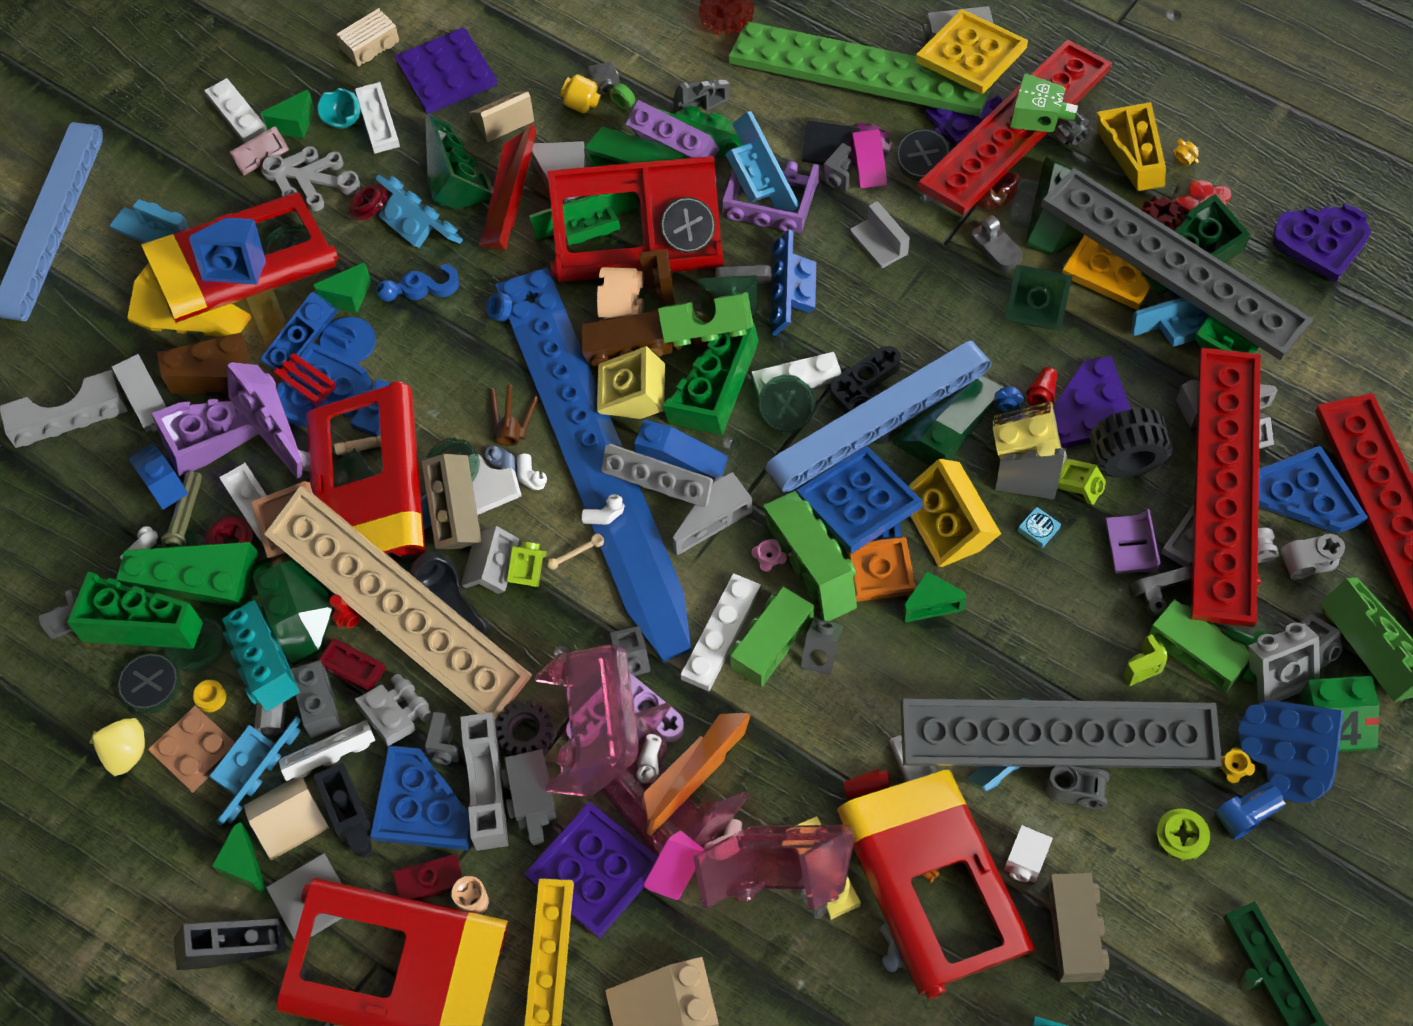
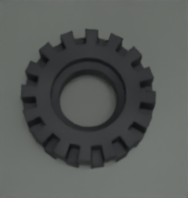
(521, 714)

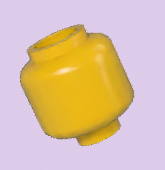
(580, 93)

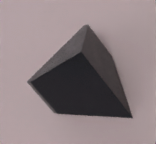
(824, 138)

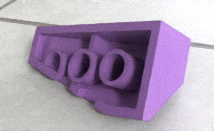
(259, 402)
(201, 432)

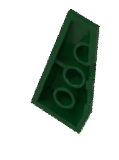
(451, 170)
(1212, 229)
(949, 423)

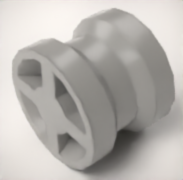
(1266, 549)

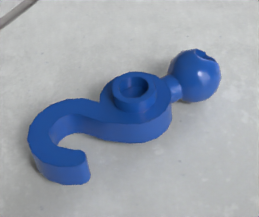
(417, 285)

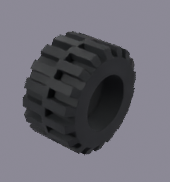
(1130, 442)

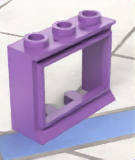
(669, 130)
(768, 216)

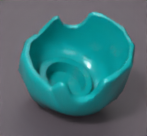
(339, 108)

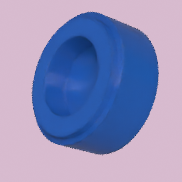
(499, 306)

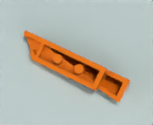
(692, 769)

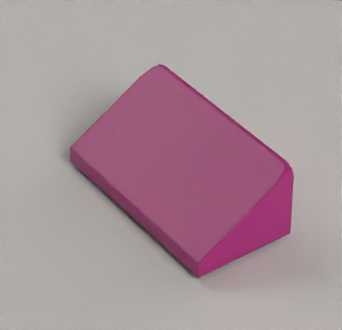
(673, 866)

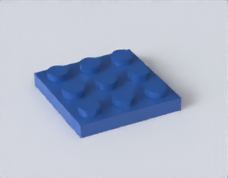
(859, 499)

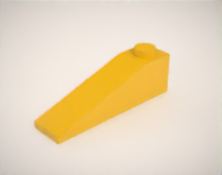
(150, 310)

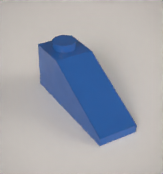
(679, 449)
(158, 476)

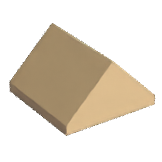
(504, 115)
(285, 817)

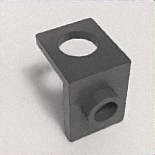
(825, 637)

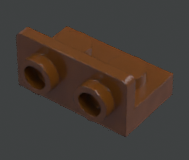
(658, 274)

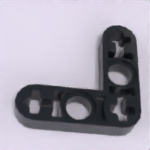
(858, 388)

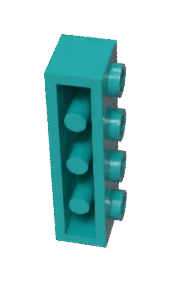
(259, 656)

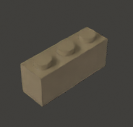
(451, 501)
(1077, 927)

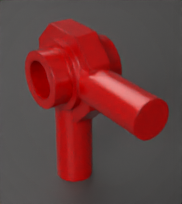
(343, 613)

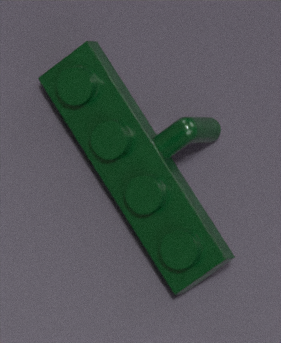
(1271, 968)

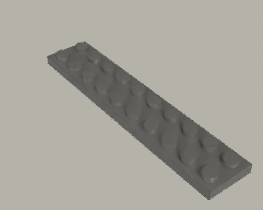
(1177, 263)
(1059, 733)

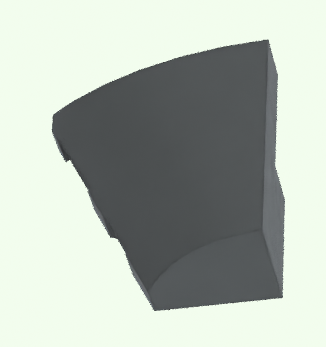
(707, 93)
(1030, 474)

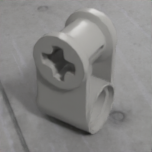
(1312, 555)

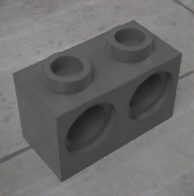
(316, 699)

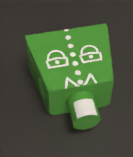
(1040, 105)

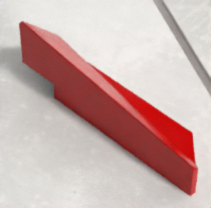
(508, 189)

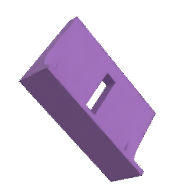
(1132, 530)

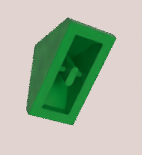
(291, 116)
(346, 288)
(1220, 337)
(933, 598)
(238, 860)

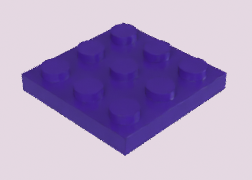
(445, 70)
(601, 862)

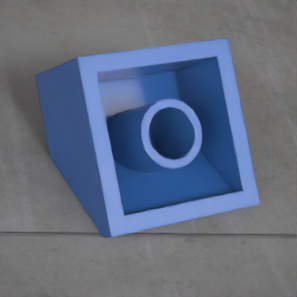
(229, 251)

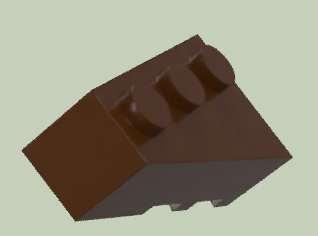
(202, 365)

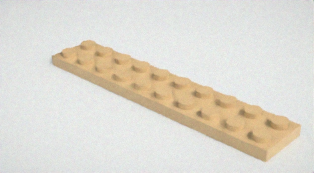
(397, 604)

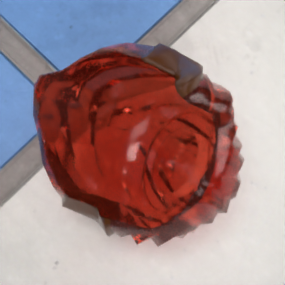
(1000, 193)

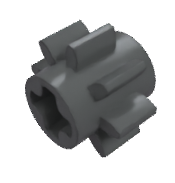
(1071, 131)

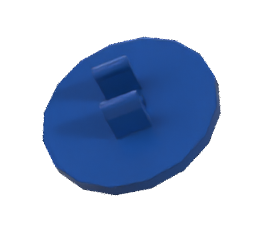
(349, 338)

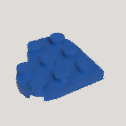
(348, 376)
(1296, 746)

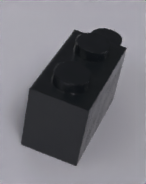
(345, 808)

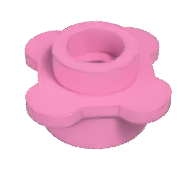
(769, 546)

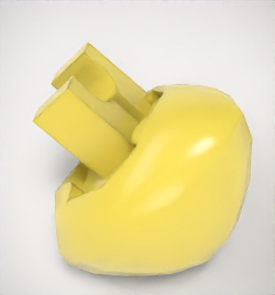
(119, 745)

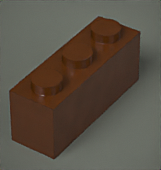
(623, 335)

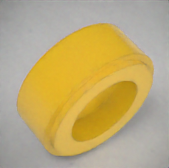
(209, 695)

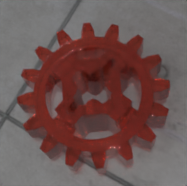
(716, 16)

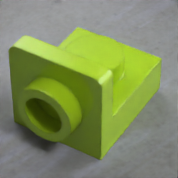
(1082, 479)
(526, 564)
(1147, 663)

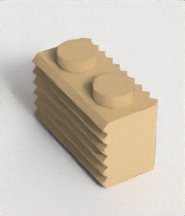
(368, 37)

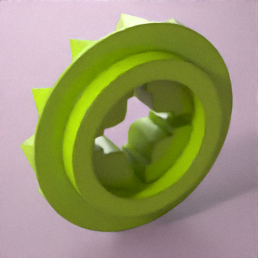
(1193, 825)

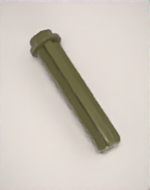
(182, 512)

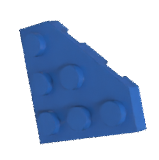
(1309, 491)
(418, 804)

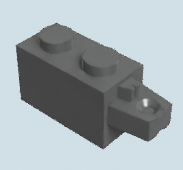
(530, 802)

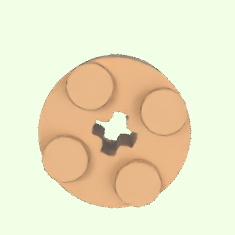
(619, 293)

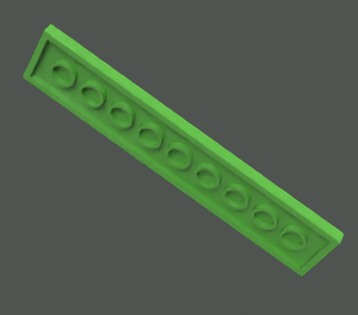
(851, 67)

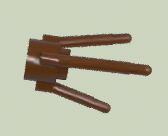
(508, 429)

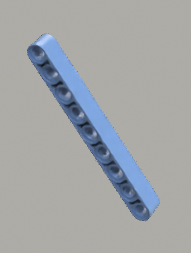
(48, 221)
(877, 416)

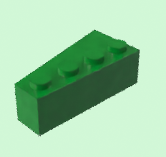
(617, 148)
(713, 385)
(197, 573)
(131, 616)

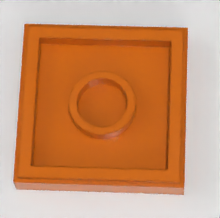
(882, 569)

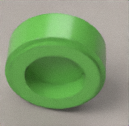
(622, 96)

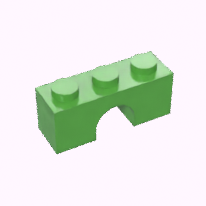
(681, 323)

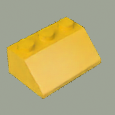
(952, 515)

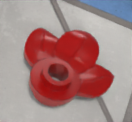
(1200, 191)

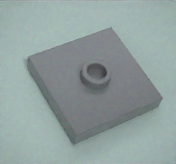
(288, 891)

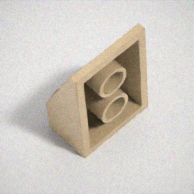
(665, 998)

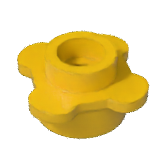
(1186, 152)
(1244, 764)

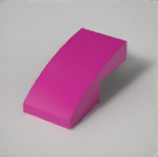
(869, 158)

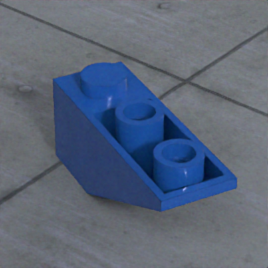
(301, 329)

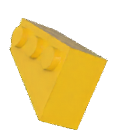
(1134, 143)

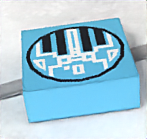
(1039, 527)

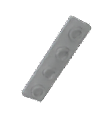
(657, 475)

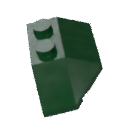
(1046, 230)
(294, 605)

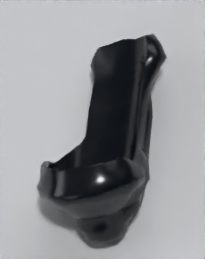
(440, 576)

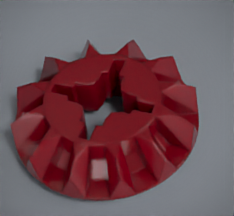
(368, 202)
(1175, 212)
(227, 528)

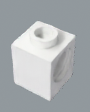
(1027, 855)

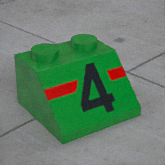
(1360, 706)

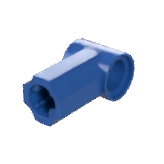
(1244, 814)

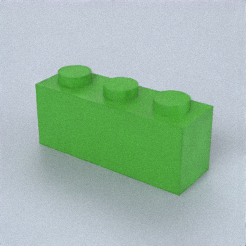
(771, 636)
(1200, 646)

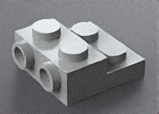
(1285, 662)

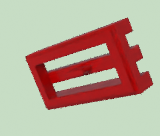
(312, 371)

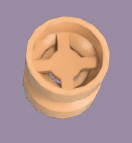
(466, 891)

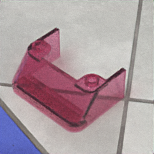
(599, 718)
(627, 793)
(777, 858)

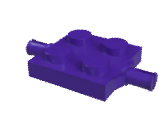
(957, 125)

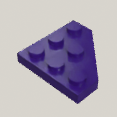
(1088, 399)

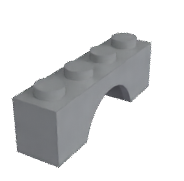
(97, 400)
(483, 763)

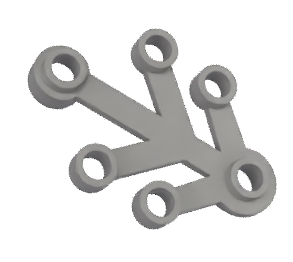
(277, 169)

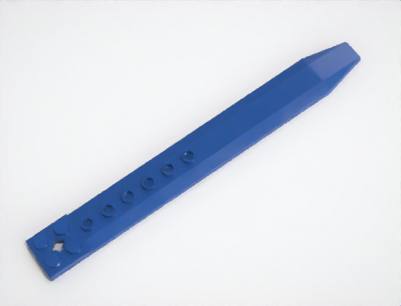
(569, 396)

